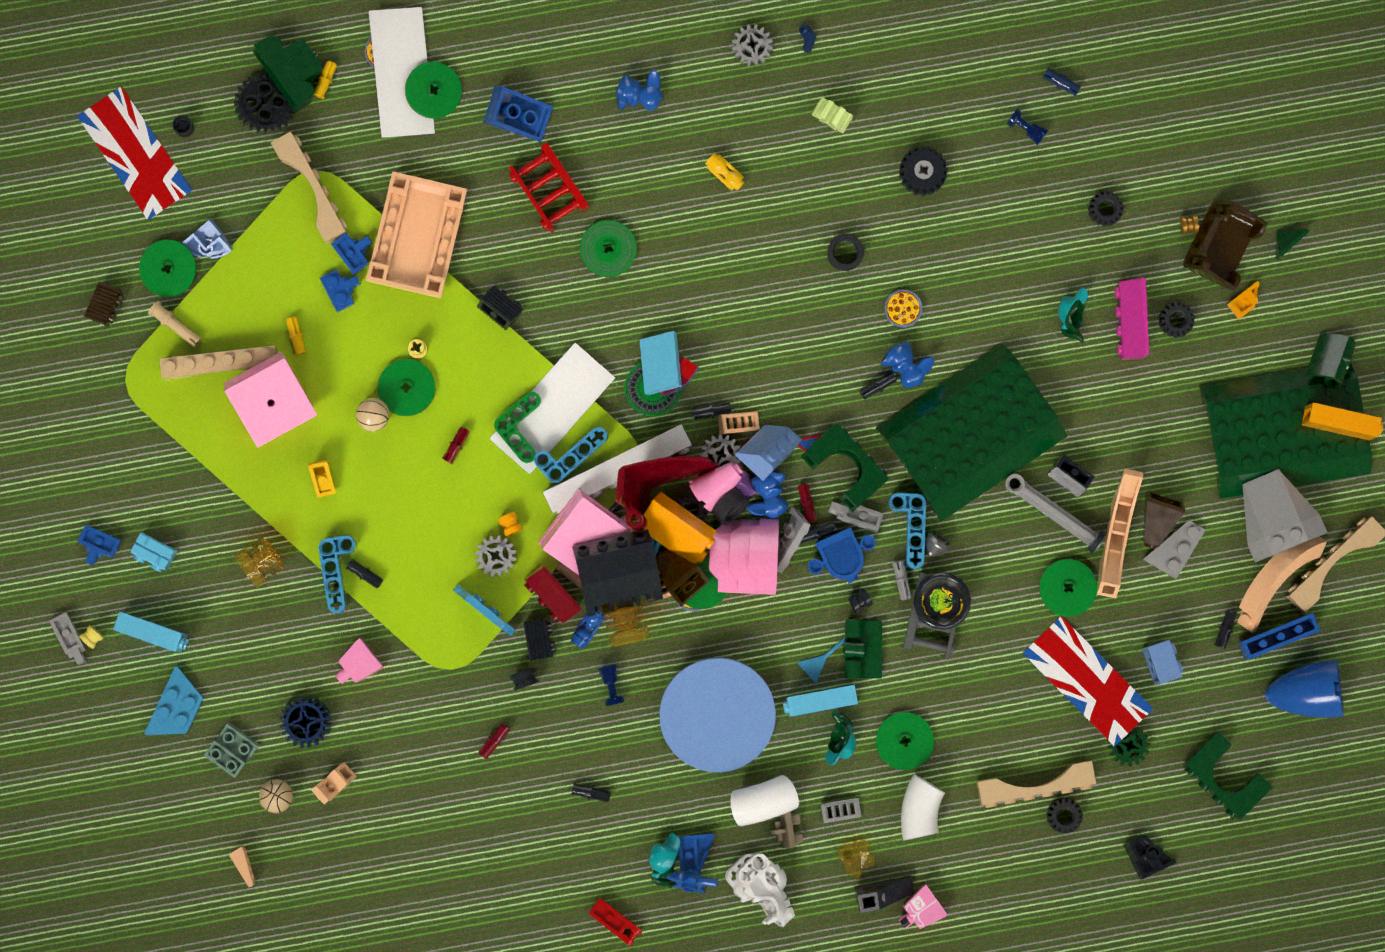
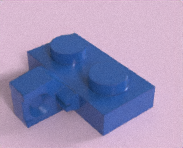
(352, 252)
(339, 289)
(98, 544)

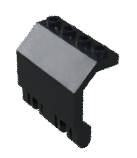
(617, 571)

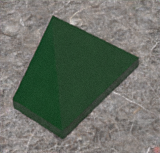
(1287, 239)

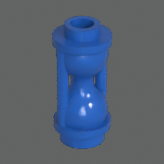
(583, 635)

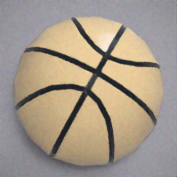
(372, 414)
(275, 796)

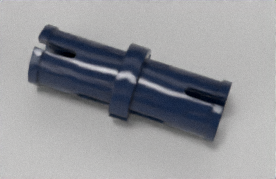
(1061, 82)

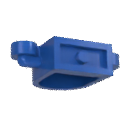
(841, 555)

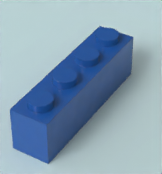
(1278, 636)

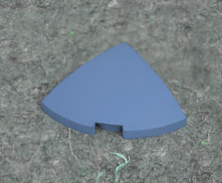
(208, 241)

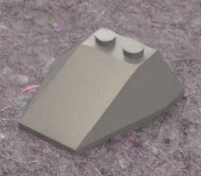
(1277, 516)

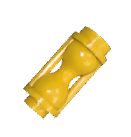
(718, 165)

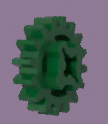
(1125, 754)

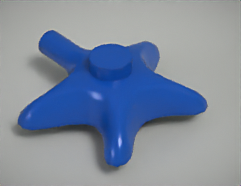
(691, 881)

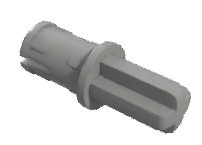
(902, 580)

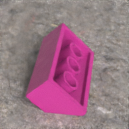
(1132, 319)

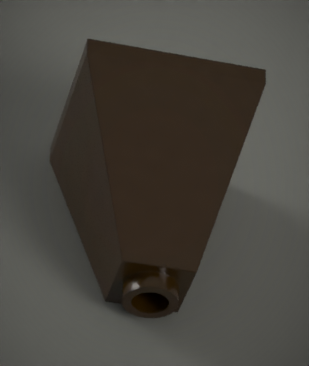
(1159, 518)
(680, 576)

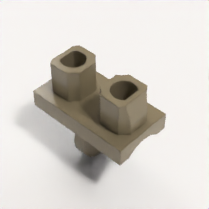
(785, 831)

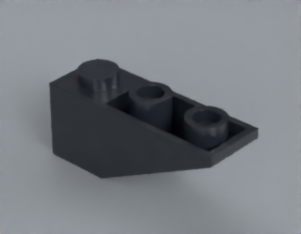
(882, 893)

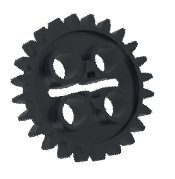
(252, 92)

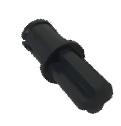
(878, 385)
(712, 410)
(820, 531)
(364, 573)
(1225, 629)
(590, 792)

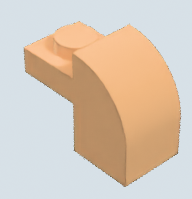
(334, 783)

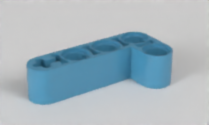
(573, 452)
(910, 530)
(336, 575)

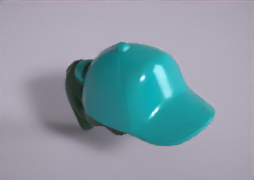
(1070, 314)
(842, 739)
(662, 860)

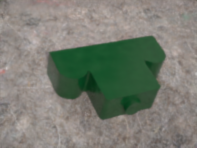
(290, 69)

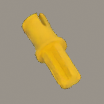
(325, 79)
(296, 336)

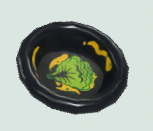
(942, 600)

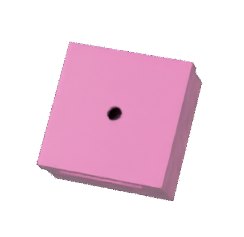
(269, 399)
(580, 523)

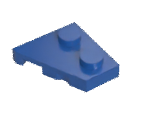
(694, 851)

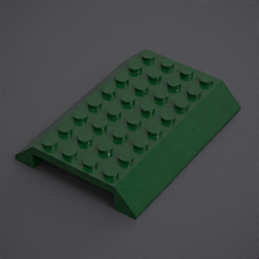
(1260, 430)
(973, 431)

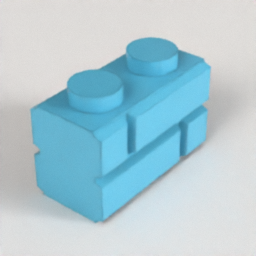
(154, 552)

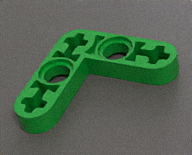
(512, 430)

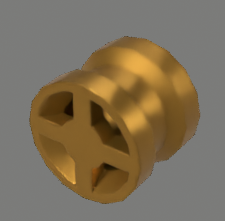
(1189, 224)

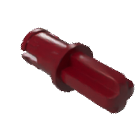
(456, 445)
(806, 502)
(494, 741)

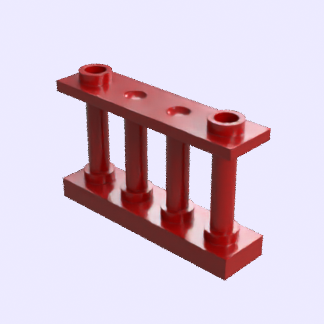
(557, 171)

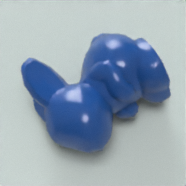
(631, 92)
(901, 360)
(769, 489)

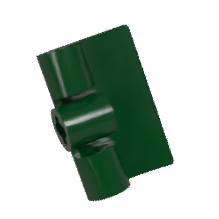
(1331, 358)
(863, 649)

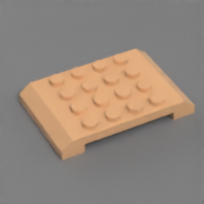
(416, 235)

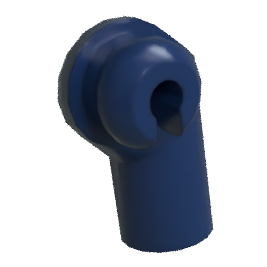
(809, 37)

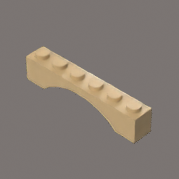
(327, 222)
(215, 362)
(1307, 592)
(1075, 776)

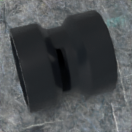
(179, 125)
(859, 601)

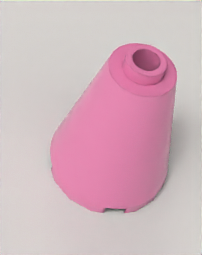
(716, 483)

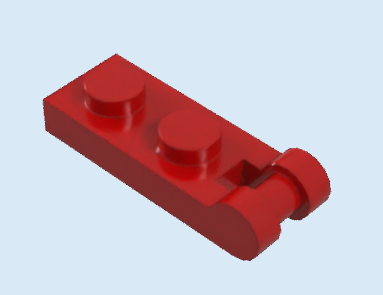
(614, 921)

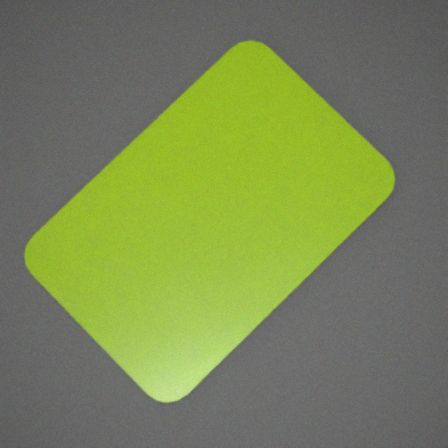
(394, 492)

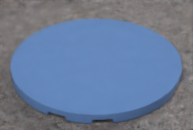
(717, 714)

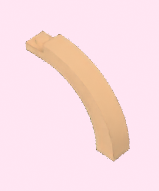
(1272, 577)

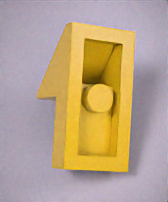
(322, 478)

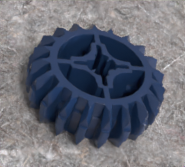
(304, 712)

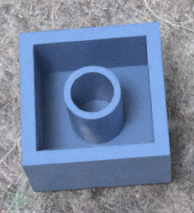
(1162, 662)

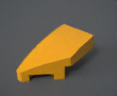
(1245, 301)

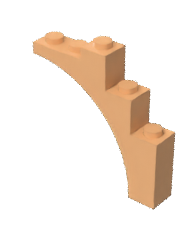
(1117, 533)

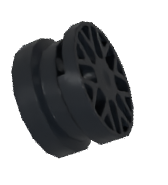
(524, 678)

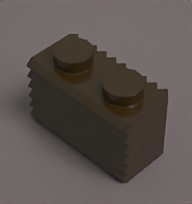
(104, 304)

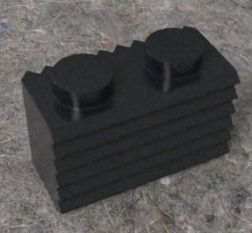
(500, 307)
(1070, 475)
(538, 639)

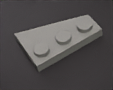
(793, 534)
(1176, 549)

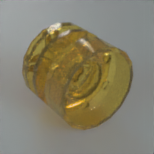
(259, 562)
(626, 626)

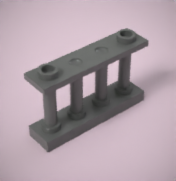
(913, 640)

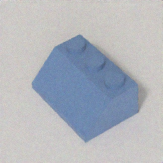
(768, 449)

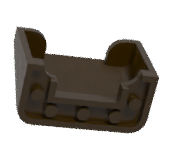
(1222, 242)

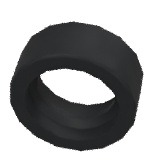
(845, 266)
(730, 506)

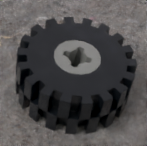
(922, 180)

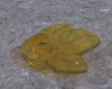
(859, 857)

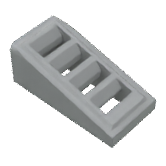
(824, 810)

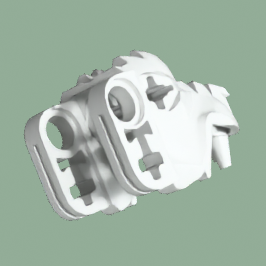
(764, 884)

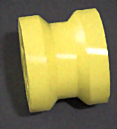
(91, 637)

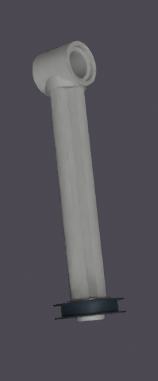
(1056, 513)

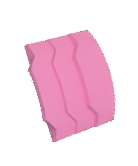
(746, 556)

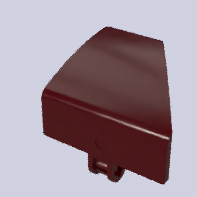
(639, 478)

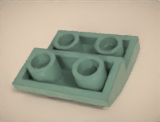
(231, 750)

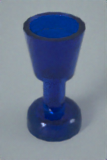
(1034, 131)
(609, 678)

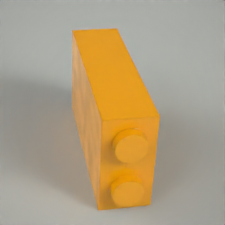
(1342, 421)
(678, 529)

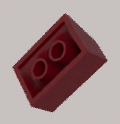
(551, 594)

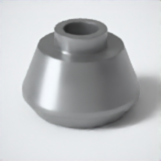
(936, 544)

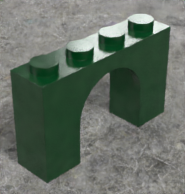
(839, 442)
(1201, 766)

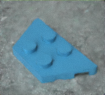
(491, 613)
(176, 706)

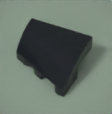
(1147, 857)

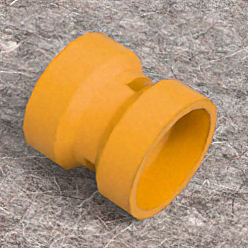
(510, 523)

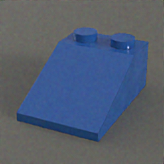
(517, 113)

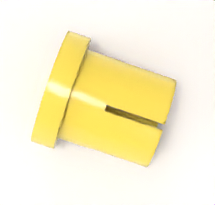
(423, 348)

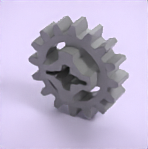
(759, 44)
(724, 443)
(500, 548)

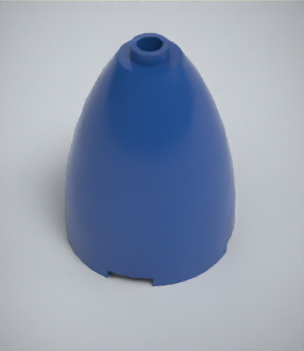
(1309, 691)

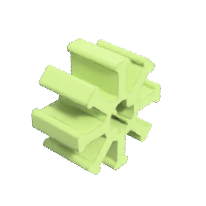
(832, 115)

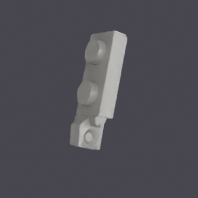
(861, 517)
(68, 637)

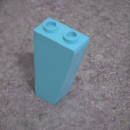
(151, 632)
(820, 701)

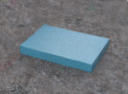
(660, 363)

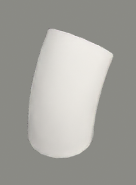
(764, 801)
(920, 808)

